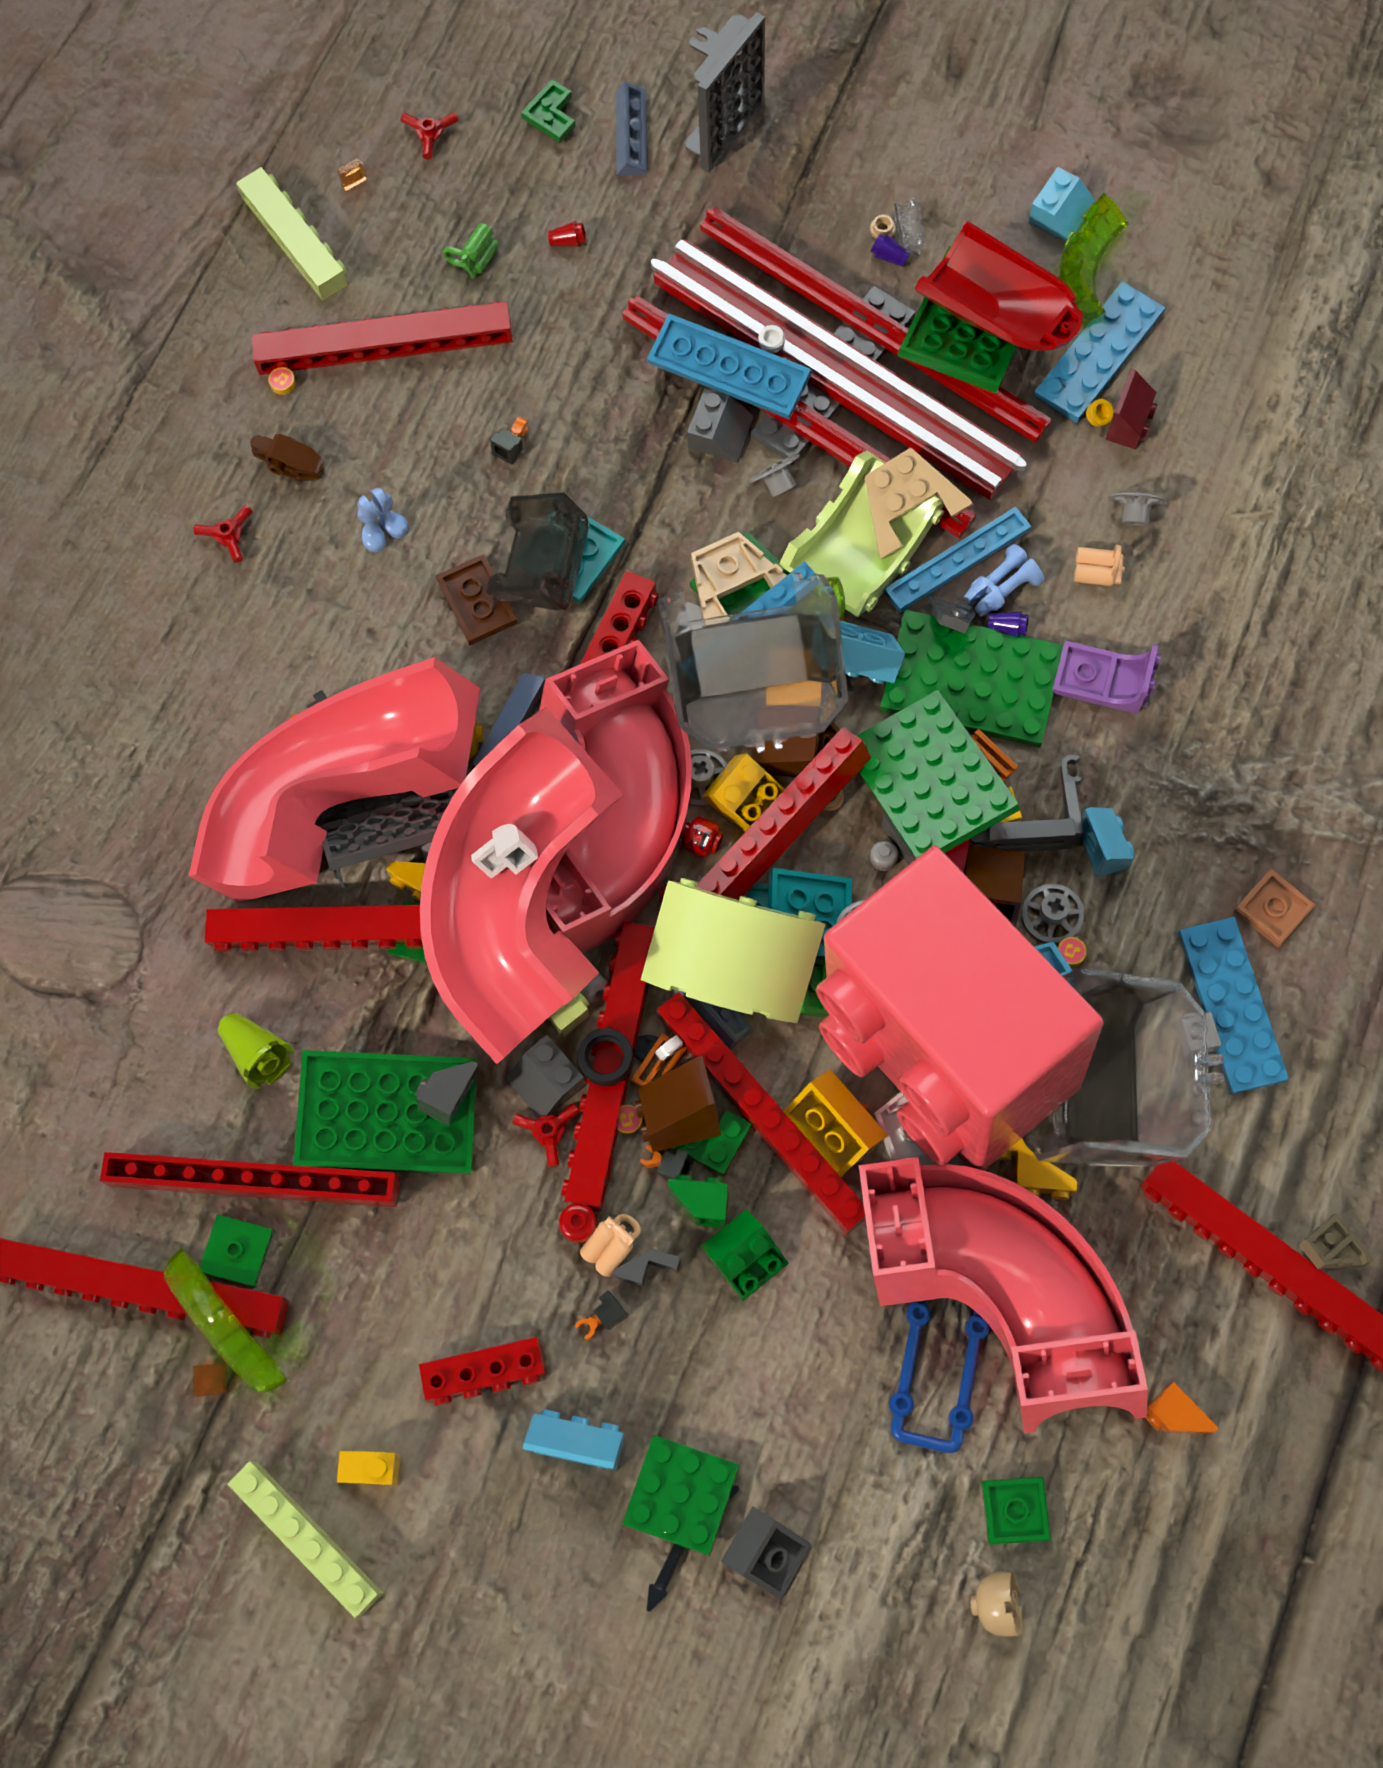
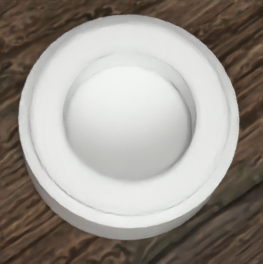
(771, 339)
(669, 1048)

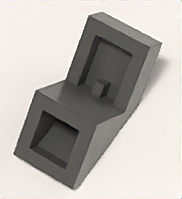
(636, 1269)

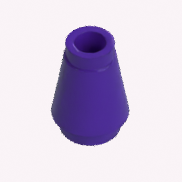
(889, 250)
(1009, 623)

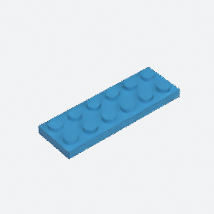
(1099, 352)
(729, 366)
(1233, 997)

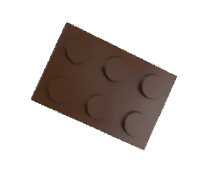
(474, 608)

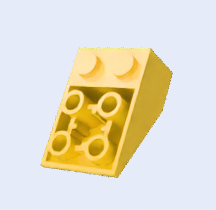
(742, 791)

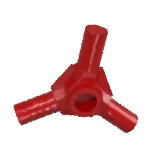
(429, 129)
(227, 532)
(548, 1130)

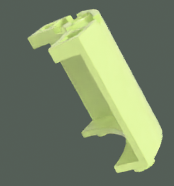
(846, 540)
(732, 952)

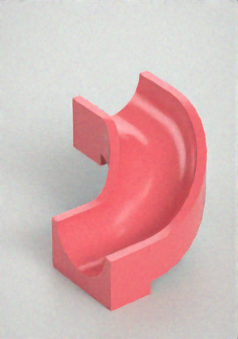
(630, 729)
(364, 742)
(491, 936)
(1015, 1265)

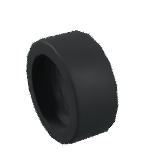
(605, 1035)

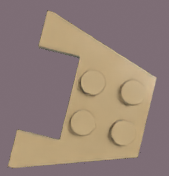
(900, 488)
(727, 568)

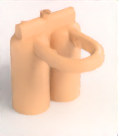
(1099, 566)
(610, 1244)

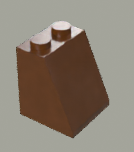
(795, 753)
(998, 876)
(678, 1107)

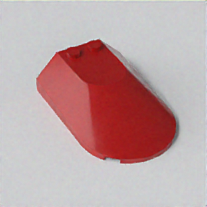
(1002, 293)

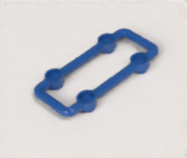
(902, 1403)

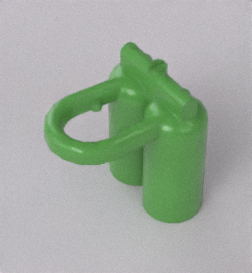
(476, 251)

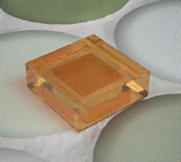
(351, 173)
(209, 1379)

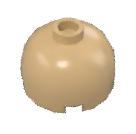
(998, 1604)

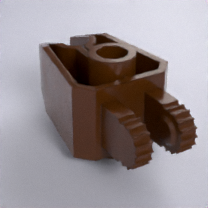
(287, 457)

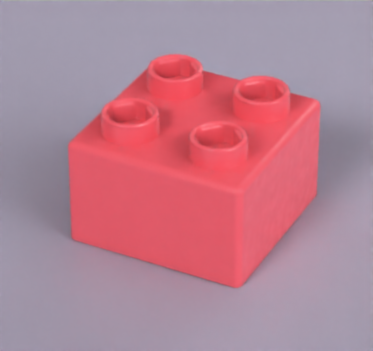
(953, 1013)

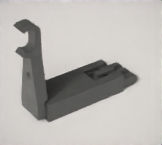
(1040, 834)

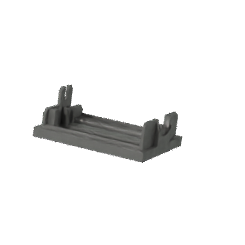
(727, 109)
(378, 833)

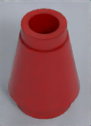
(568, 235)

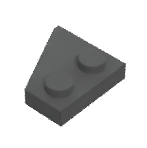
(955, 616)

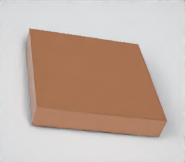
(1274, 907)

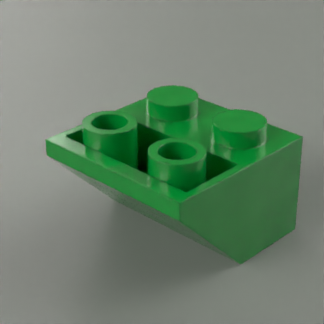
(702, 1201)
(744, 1254)

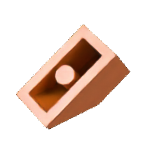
(1177, 1413)

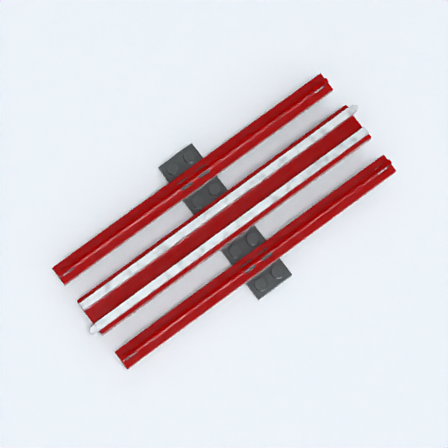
(841, 363)

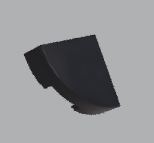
(643, 1046)

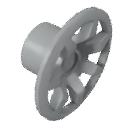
(777, 476)
(1137, 511)
(704, 772)
(1053, 911)

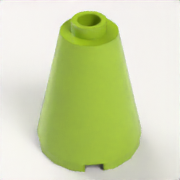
(255, 1051)

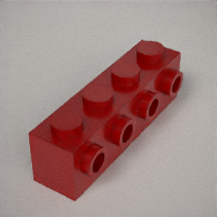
(482, 1370)

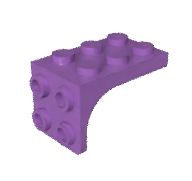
(1106, 676)

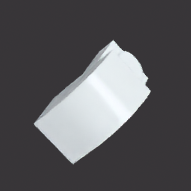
(506, 849)

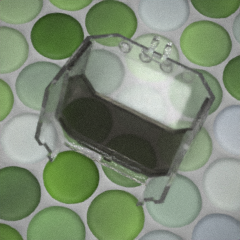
(757, 670)
(1145, 1080)

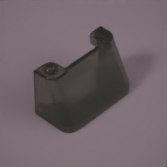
(543, 552)

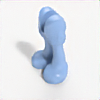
(391, 522)
(995, 595)

